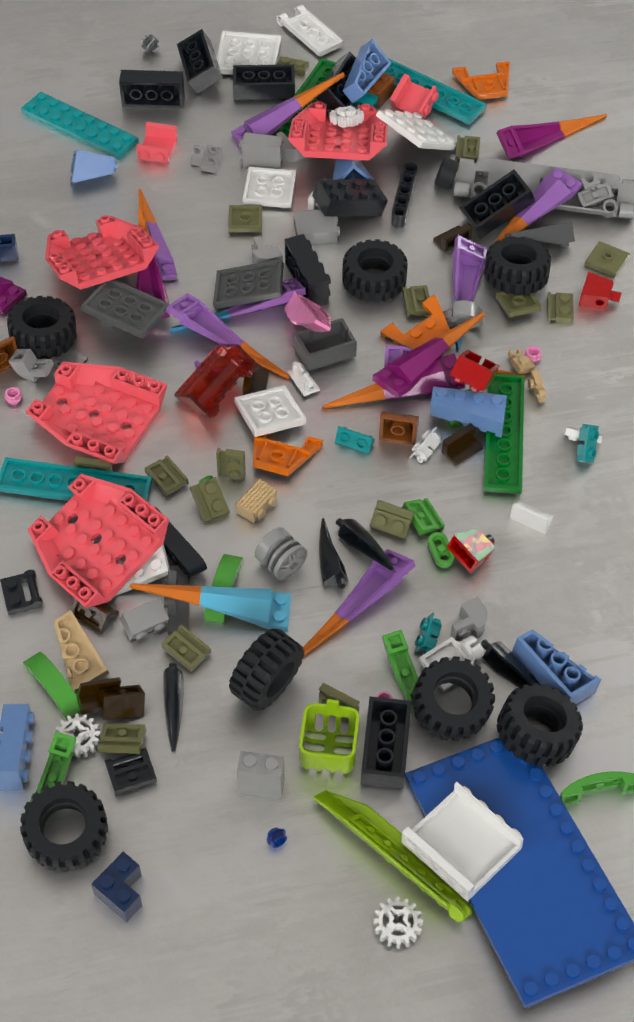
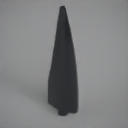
(360, 539)
(331, 566)
(506, 663)
(173, 701)

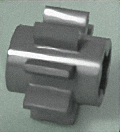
(150, 43)

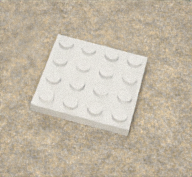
(247, 49)
(417, 130)

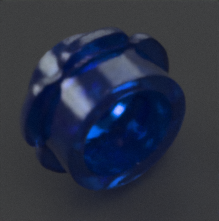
(276, 837)

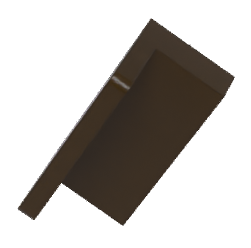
(447, 239)
(256, 382)
(461, 445)
(95, 616)
(88, 694)
(122, 702)

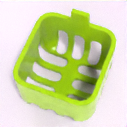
(328, 758)

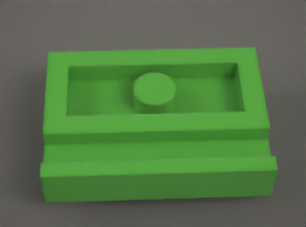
(425, 518)

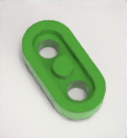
(440, 552)

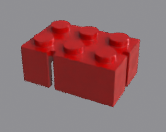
(471, 372)

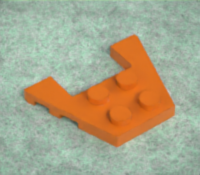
(486, 85)
(424, 331)
(281, 457)

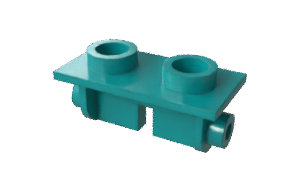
(589, 435)
(354, 439)
(429, 627)

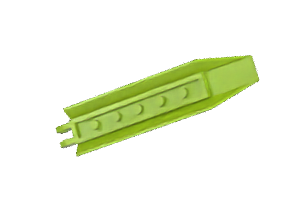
(387, 842)

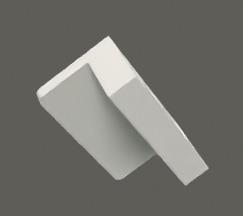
(531, 517)

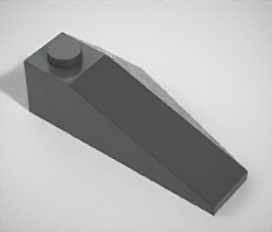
(555, 234)

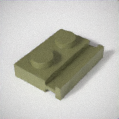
(467, 147)
(413, 300)
(560, 307)
(231, 464)
(166, 475)
(209, 500)
(392, 519)
(186, 648)
(328, 692)
(121, 738)

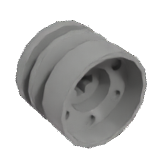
(280, 553)

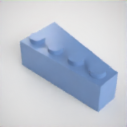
(365, 71)
(478, 408)
(554, 667)
(14, 745)

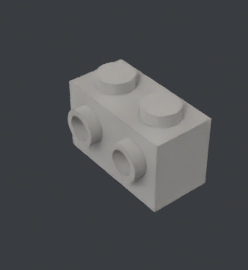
(144, 619)

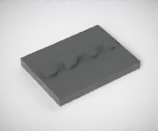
(248, 284)
(125, 307)

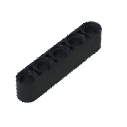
(404, 195)
(182, 553)

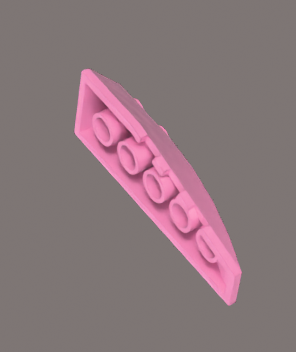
(307, 313)

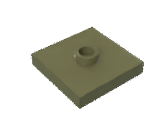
(245, 218)
(607, 259)
(519, 304)

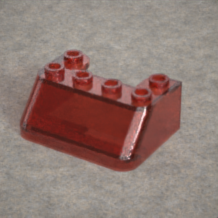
(214, 378)

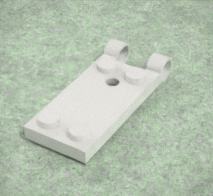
(310, 31)

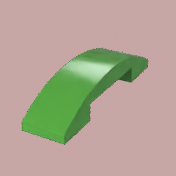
(224, 577)
(401, 663)
(54, 684)
(58, 762)
(598, 781)

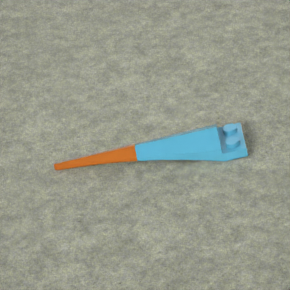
(252, 605)

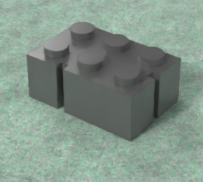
(325, 346)

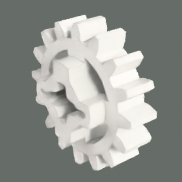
(346, 116)
(85, 729)
(398, 932)

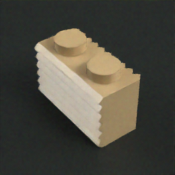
(256, 501)

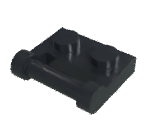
(14, 593)
(132, 776)

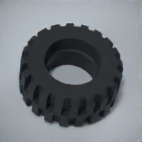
(374, 255)
(517, 266)
(43, 312)
(266, 669)
(465, 676)
(527, 740)
(55, 799)

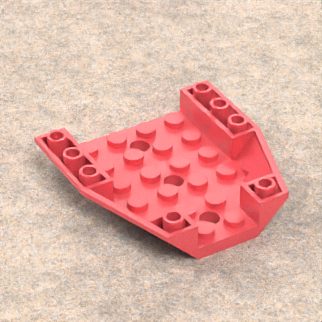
(318, 138)
(101, 256)
(112, 393)
(104, 510)

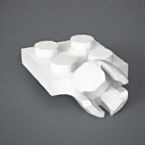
(450, 648)

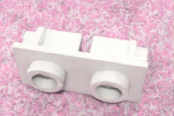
(302, 379)
(421, 449)

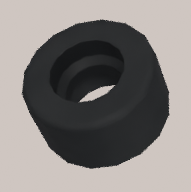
(446, 173)

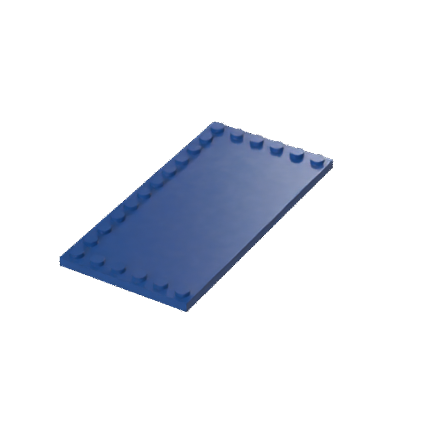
(551, 904)

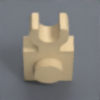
(521, 363)
(536, 384)

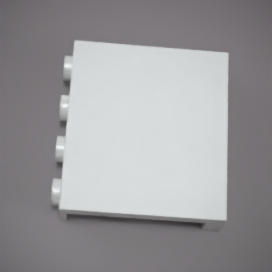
(463, 842)

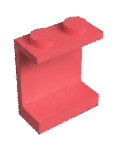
(413, 97)
(158, 143)

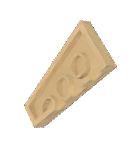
(78, 652)

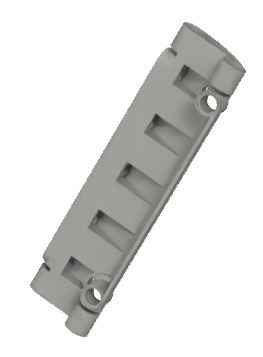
(487, 171)

